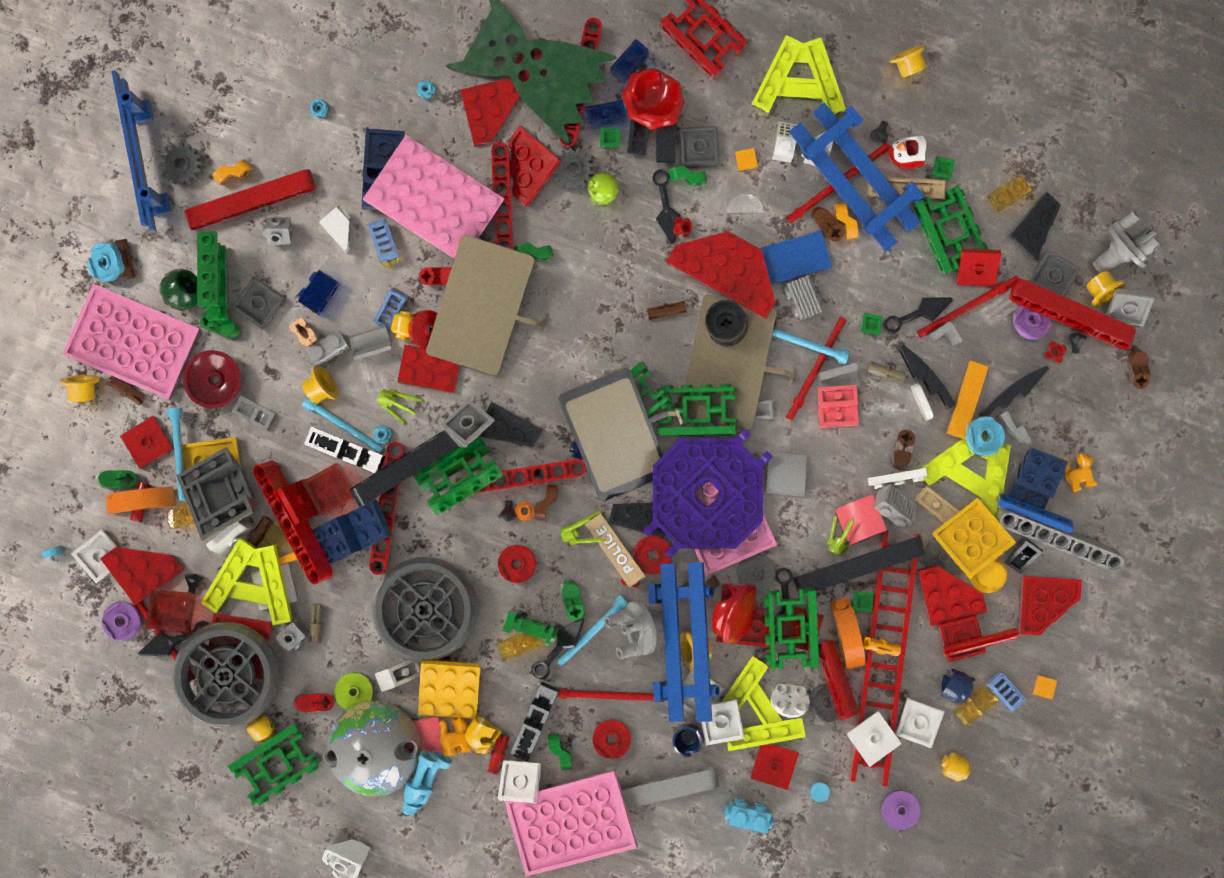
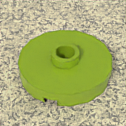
(346, 683)

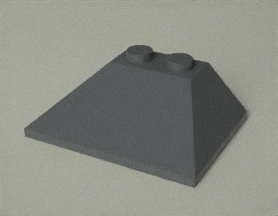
(216, 493)

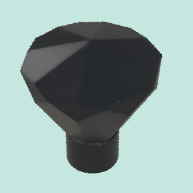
(880, 133)
(1076, 341)
(507, 512)
(193, 581)

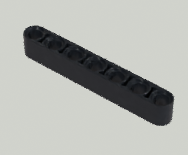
(402, 468)
(862, 565)

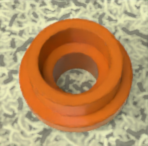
(530, 511)

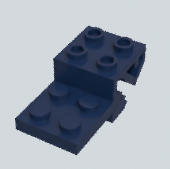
(379, 148)
(1036, 478)
(352, 532)

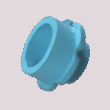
(425, 94)
(319, 103)
(377, 434)

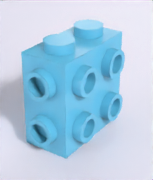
(748, 816)

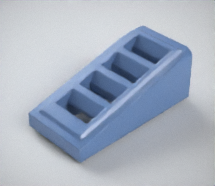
(379, 229)
(385, 305)
(997, 678)

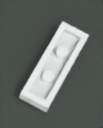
(898, 478)

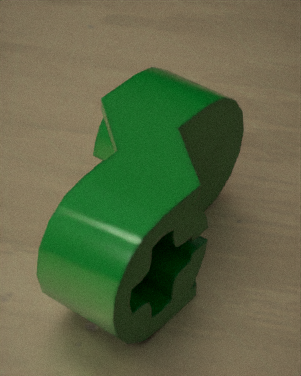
(682, 173)
(540, 253)
(227, 329)
(126, 479)
(574, 608)
(563, 754)

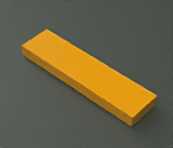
(967, 399)

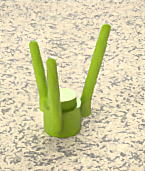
(388, 399)
(570, 532)
(838, 545)

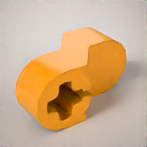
(238, 171)
(850, 225)

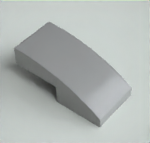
(253, 412)
(1018, 433)

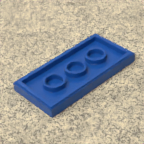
(796, 257)

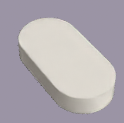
(922, 401)

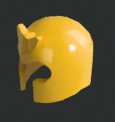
(481, 734)

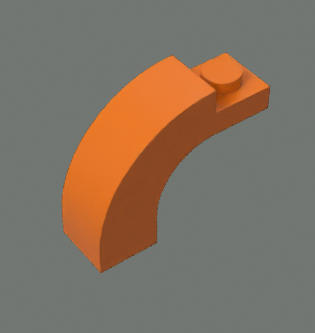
(140, 499)
(849, 633)

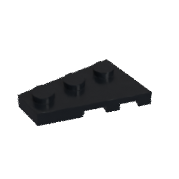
(1033, 228)
(510, 427)
(634, 517)

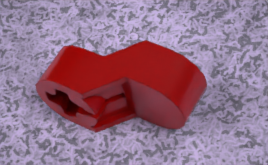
(430, 276)
(322, 701)

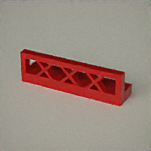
(837, 680)

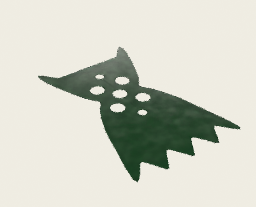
(549, 96)

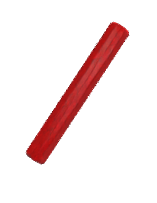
(981, 642)

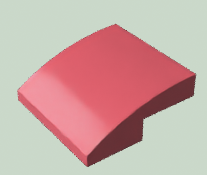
(837, 406)
(866, 520)
(429, 733)

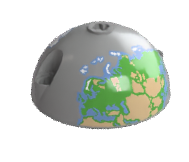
(378, 733)

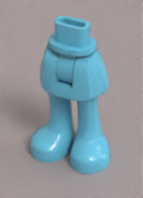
(419, 791)

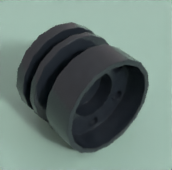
(723, 312)

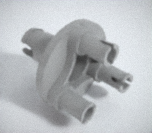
(1127, 247)
(640, 628)

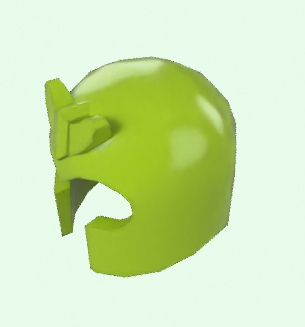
(603, 188)

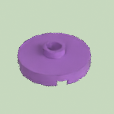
(1034, 331)
(112, 625)
(893, 802)

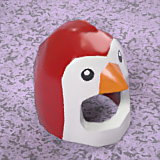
(908, 152)

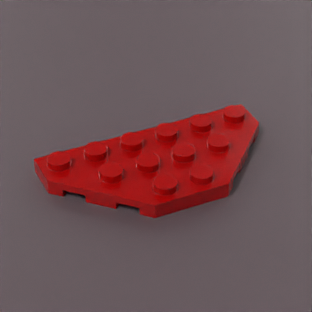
(729, 268)

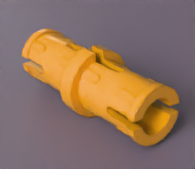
(881, 646)

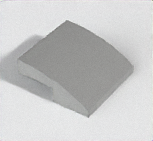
(786, 474)

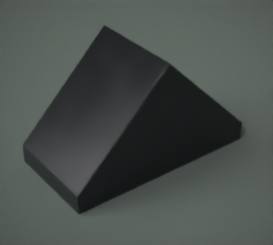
(1023, 555)

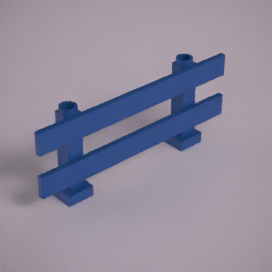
(132, 111)
(837, 131)
(673, 688)

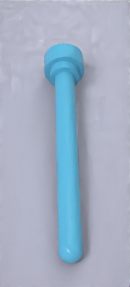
(839, 355)
(309, 405)
(175, 416)
(619, 604)

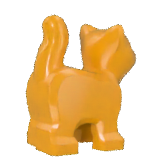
(1081, 474)
(455, 739)

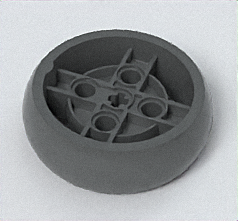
(423, 590)
(197, 651)

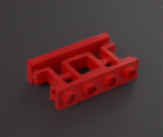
(690, 46)

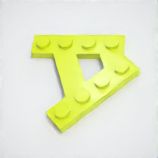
(821, 87)
(987, 488)
(272, 591)
(773, 727)

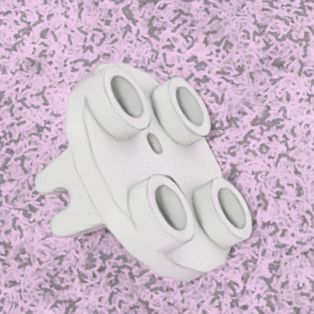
(798, 702)

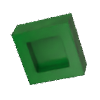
(610, 138)
(943, 168)
(871, 324)
(863, 601)

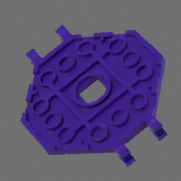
(730, 515)

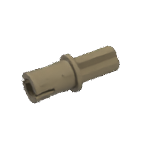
(886, 372)
(315, 624)

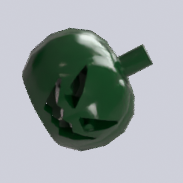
(179, 289)

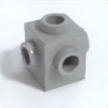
(278, 230)
(291, 635)

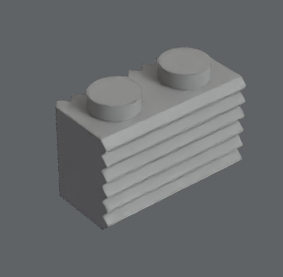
(803, 298)
(327, 348)
(895, 506)

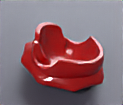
(653, 98)
(735, 615)

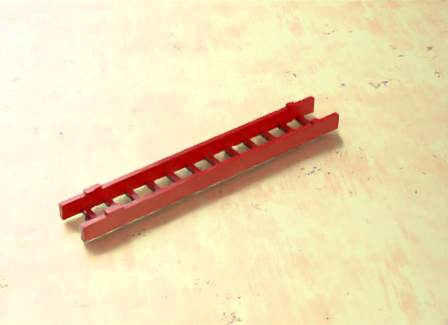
(856, 757)

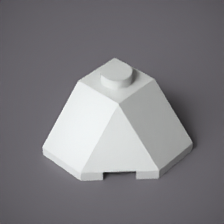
(346, 858)

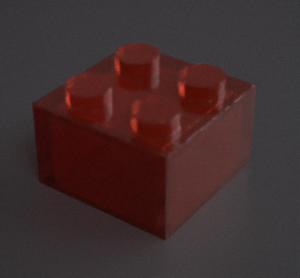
(329, 489)
(170, 611)

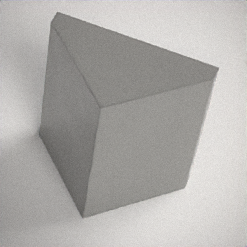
(466, 423)

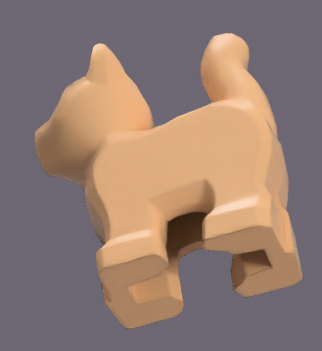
(304, 332)

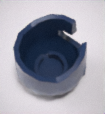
(957, 688)
(687, 739)

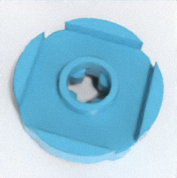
(114, 262)
(975, 441)

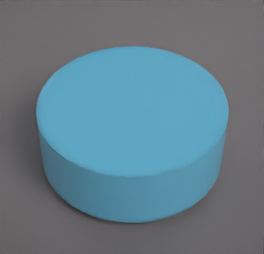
(52, 552)
(819, 791)

